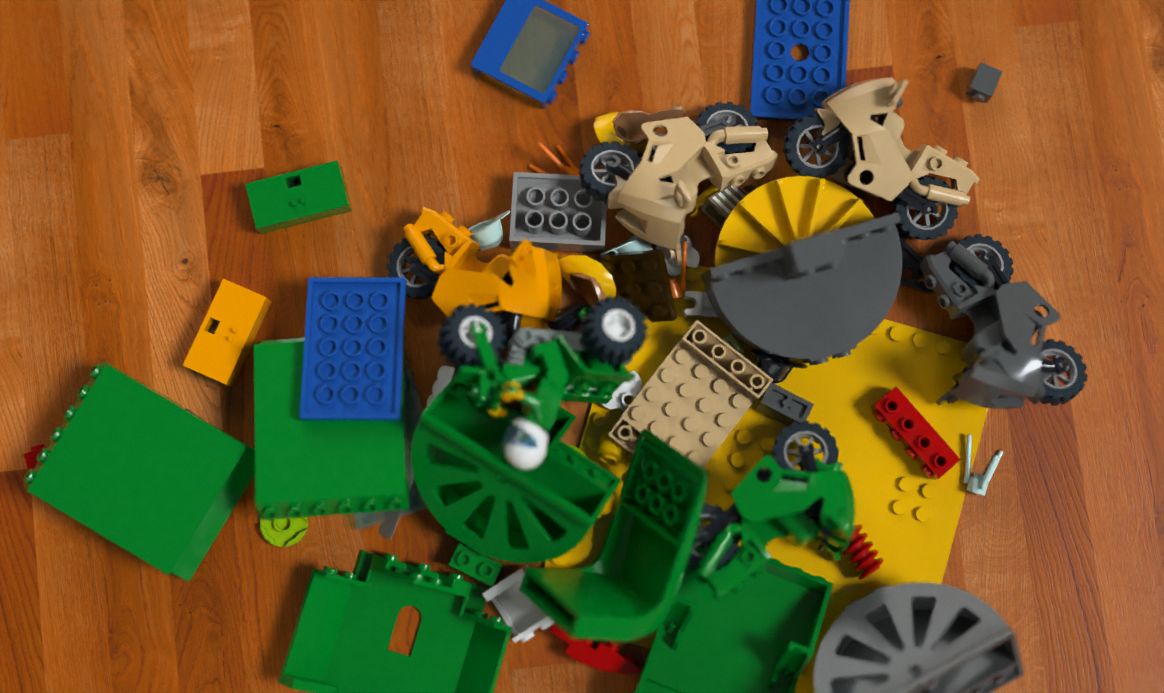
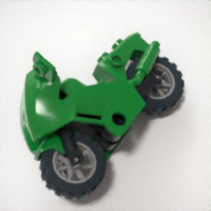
(777, 509)

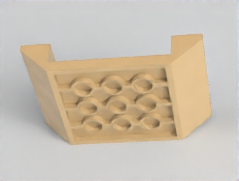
(693, 396)

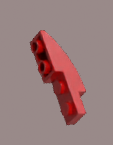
(604, 657)

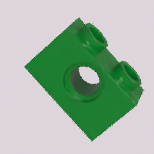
(474, 564)

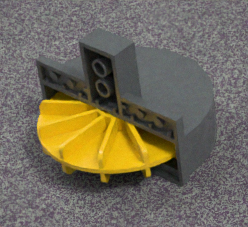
(804, 270)

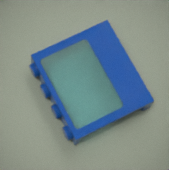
(531, 48)

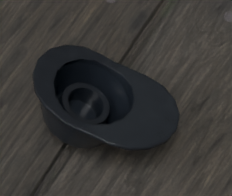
(775, 367)

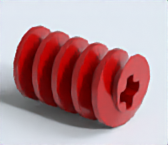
(862, 554)

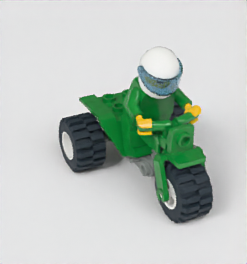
(560, 363)

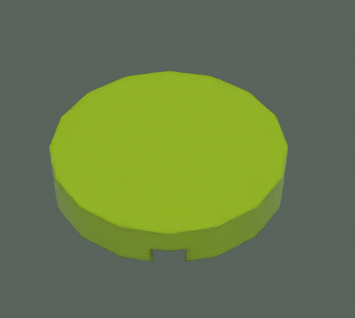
(284, 531)

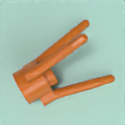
(571, 169)
(675, 286)

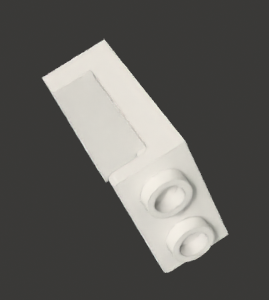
(516, 608)

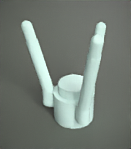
(979, 482)

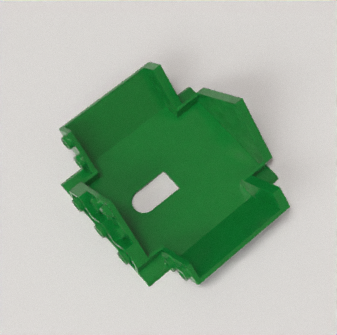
(351, 618)

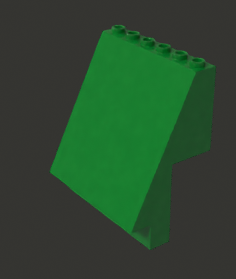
(320, 464)
(142, 471)
(740, 641)

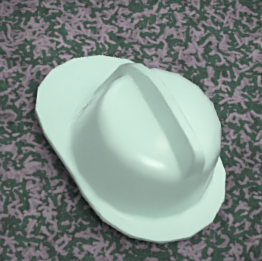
(488, 233)
(633, 244)

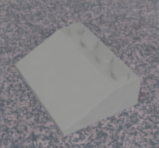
(556, 213)

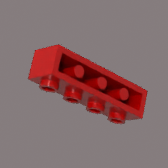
(915, 433)

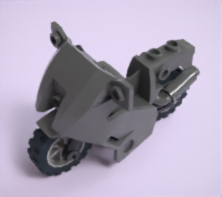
(1004, 320)

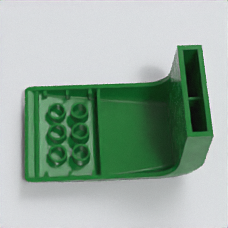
(642, 557)

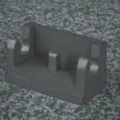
(784, 405)

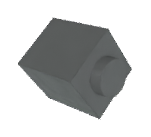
(983, 83)

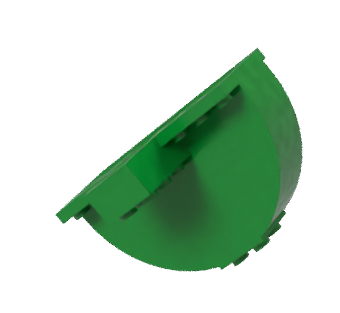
(491, 502)

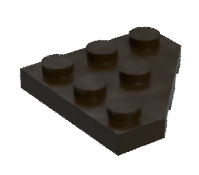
(644, 281)

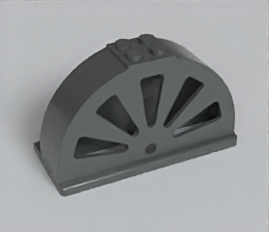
(917, 642)

